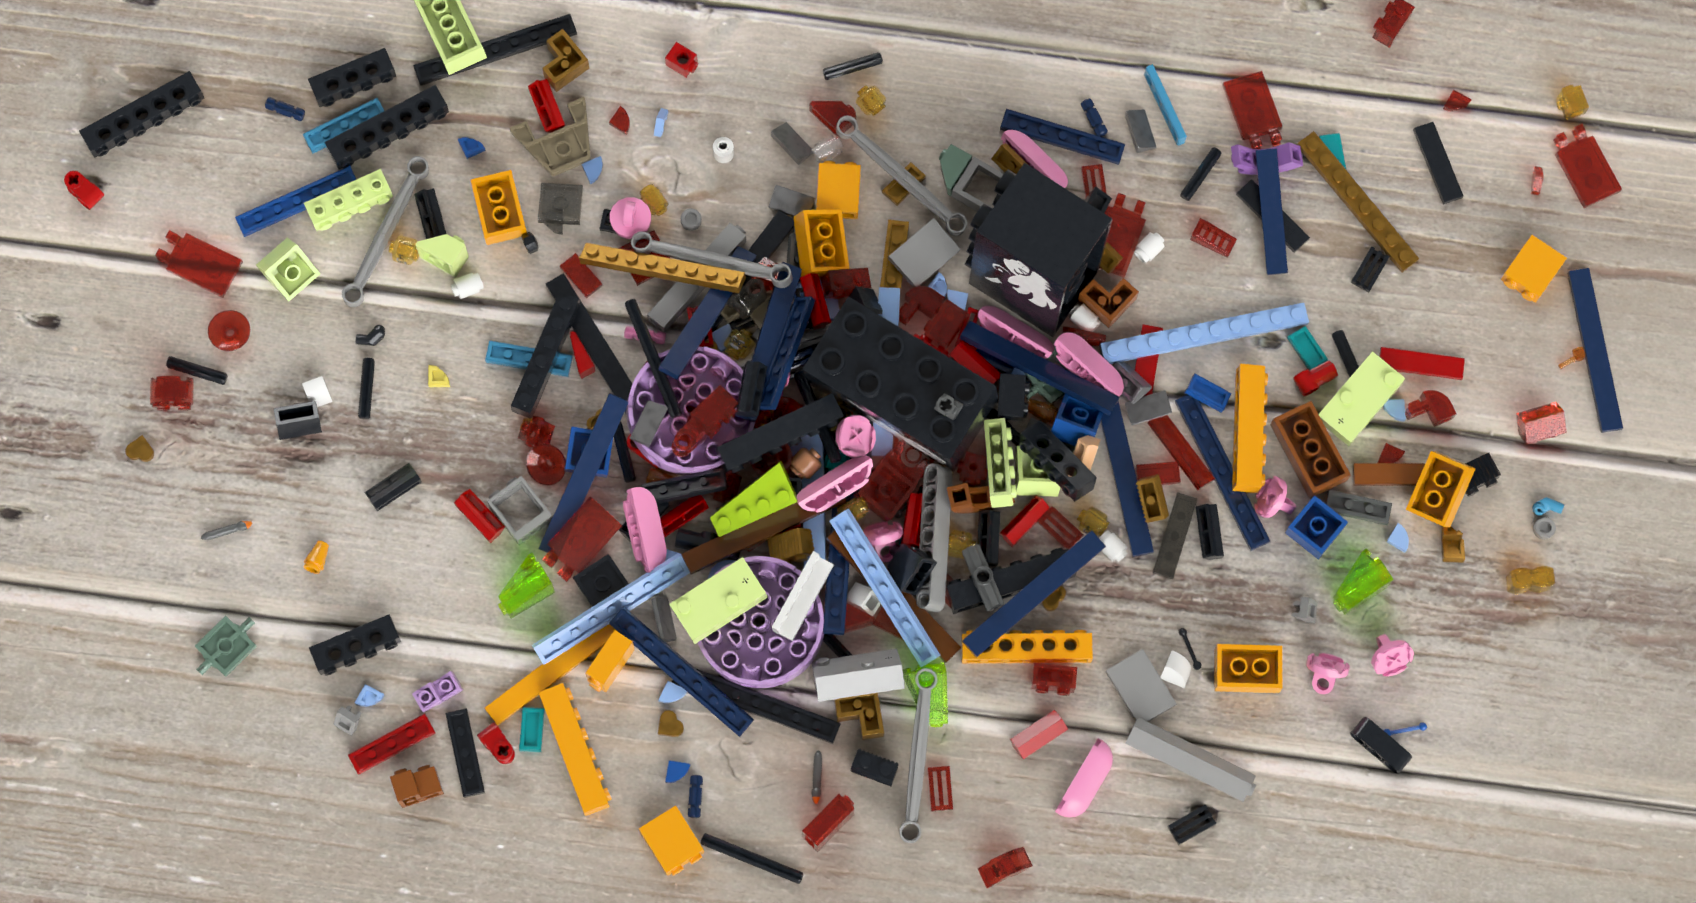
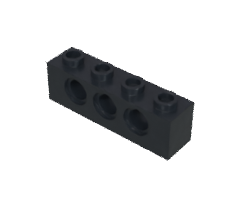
(358, 68)
(1057, 461)
(322, 651)

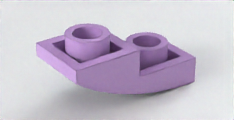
(437, 692)

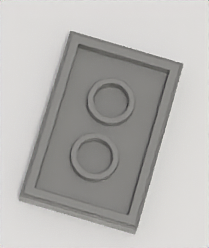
(924, 253)
(1141, 687)

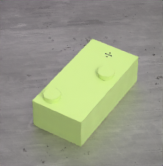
(451, 33)
(1360, 398)
(718, 600)

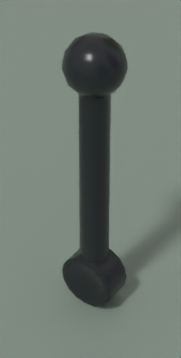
(899, 512)
(1196, 665)

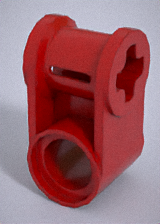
(85, 191)
(495, 741)

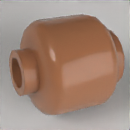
(806, 463)

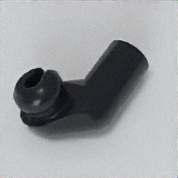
(372, 338)

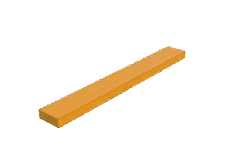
(545, 676)

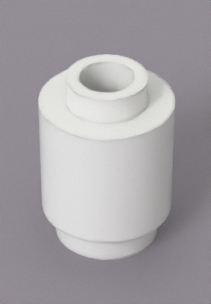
(723, 149)
(1149, 247)
(467, 285)
(1084, 318)
(1114, 547)

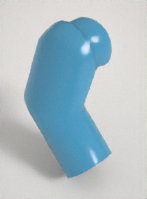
(1546, 504)

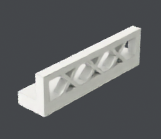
(802, 596)

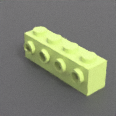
(348, 200)
(998, 462)

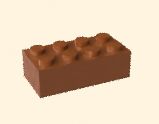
(1310, 449)

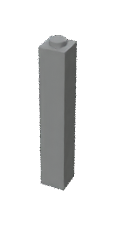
(683, 294)
(1191, 759)

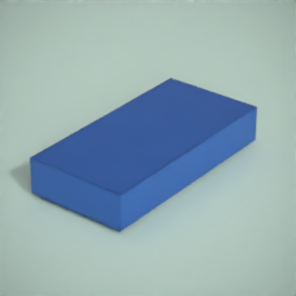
(1208, 393)

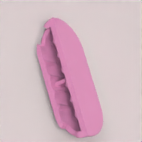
(1034, 156)
(1015, 331)
(1087, 363)
(835, 484)
(645, 528)
(1087, 781)

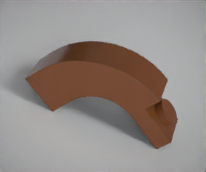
(969, 499)

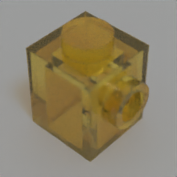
(1572, 101)

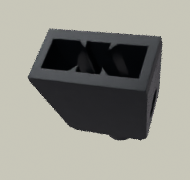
(910, 567)

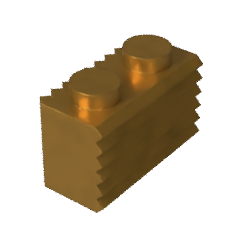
(1152, 498)
(792, 545)

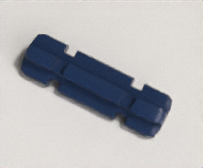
(284, 109)
(1094, 117)
(695, 796)

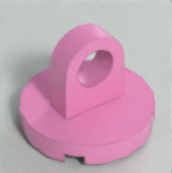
(629, 217)
(855, 436)
(1272, 498)
(883, 535)
(1391, 656)
(1326, 667)

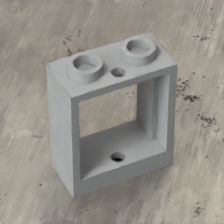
(959, 190)
(531, 527)

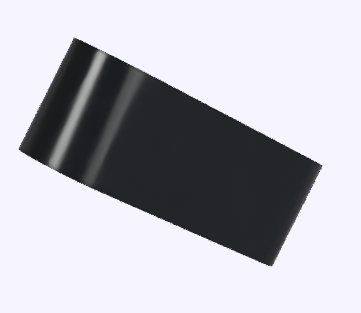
(1381, 745)

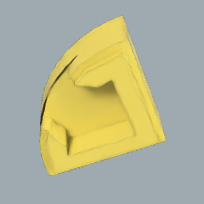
(437, 377)

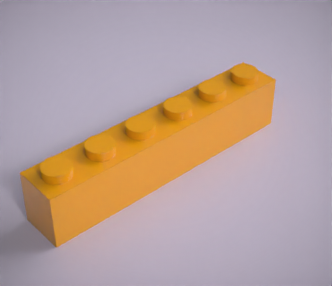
(1248, 428)
(574, 749)

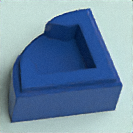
(471, 147)
(676, 771)

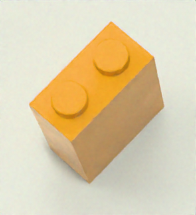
(839, 188)
(1533, 269)
(609, 662)
(672, 841)

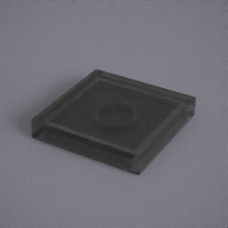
(560, 203)

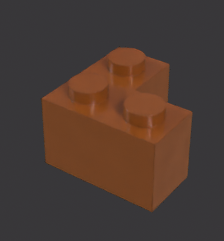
(1106, 304)
(417, 786)

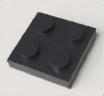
(600, 580)

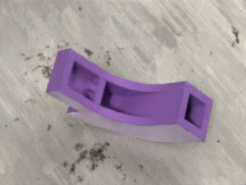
(1245, 158)

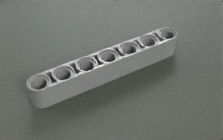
(935, 535)

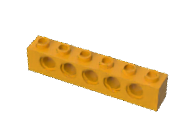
(1037, 654)

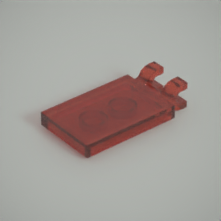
(1253, 109)
(1586, 167)
(1124, 231)
(200, 263)
(581, 538)

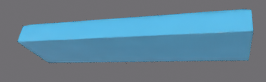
(1165, 105)
(316, 137)
(520, 356)

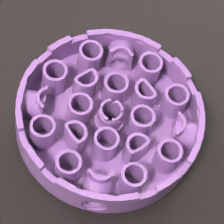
(698, 380)
(758, 654)

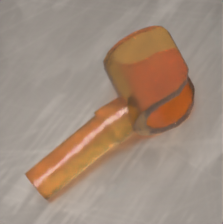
(1578, 355)

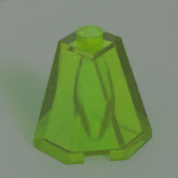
(1362, 583)
(525, 588)
(938, 701)

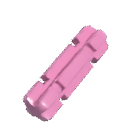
(658, 337)

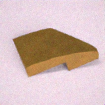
(1452, 545)

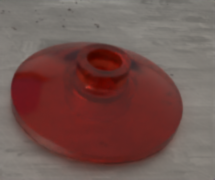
(226, 321)
(539, 469)

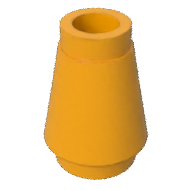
(316, 558)

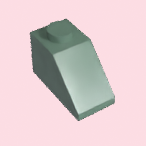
(953, 164)

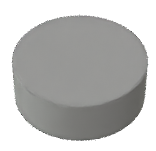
(691, 219)
(1544, 528)

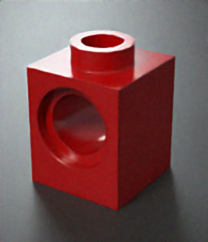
(677, 52)

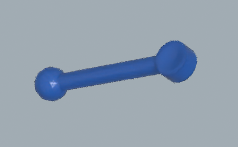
(1422, 726)

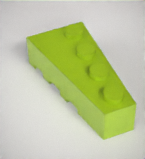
(763, 497)

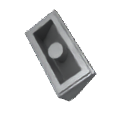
(1140, 130)
(791, 143)
(790, 201)
(1134, 385)
(1148, 407)
(648, 423)
(664, 619)

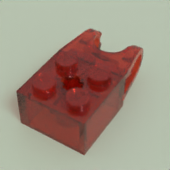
(705, 421)
(898, 480)

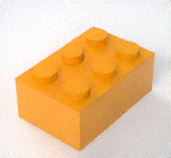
(498, 207)
(821, 241)
(1440, 489)
(1248, 668)

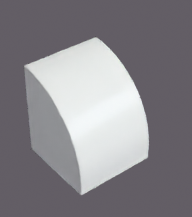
(317, 391)
(863, 598)
(1176, 669)

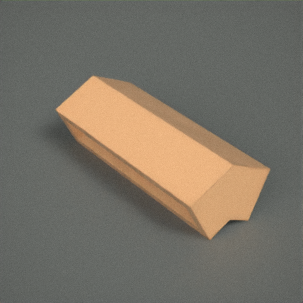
(1086, 450)

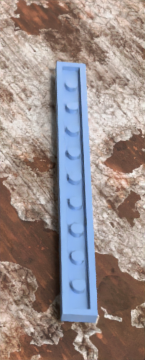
(1204, 333)

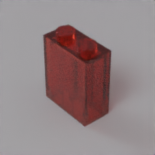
(828, 822)

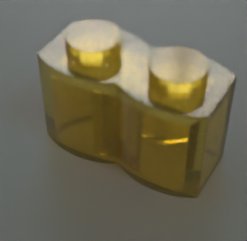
(1525, 579)

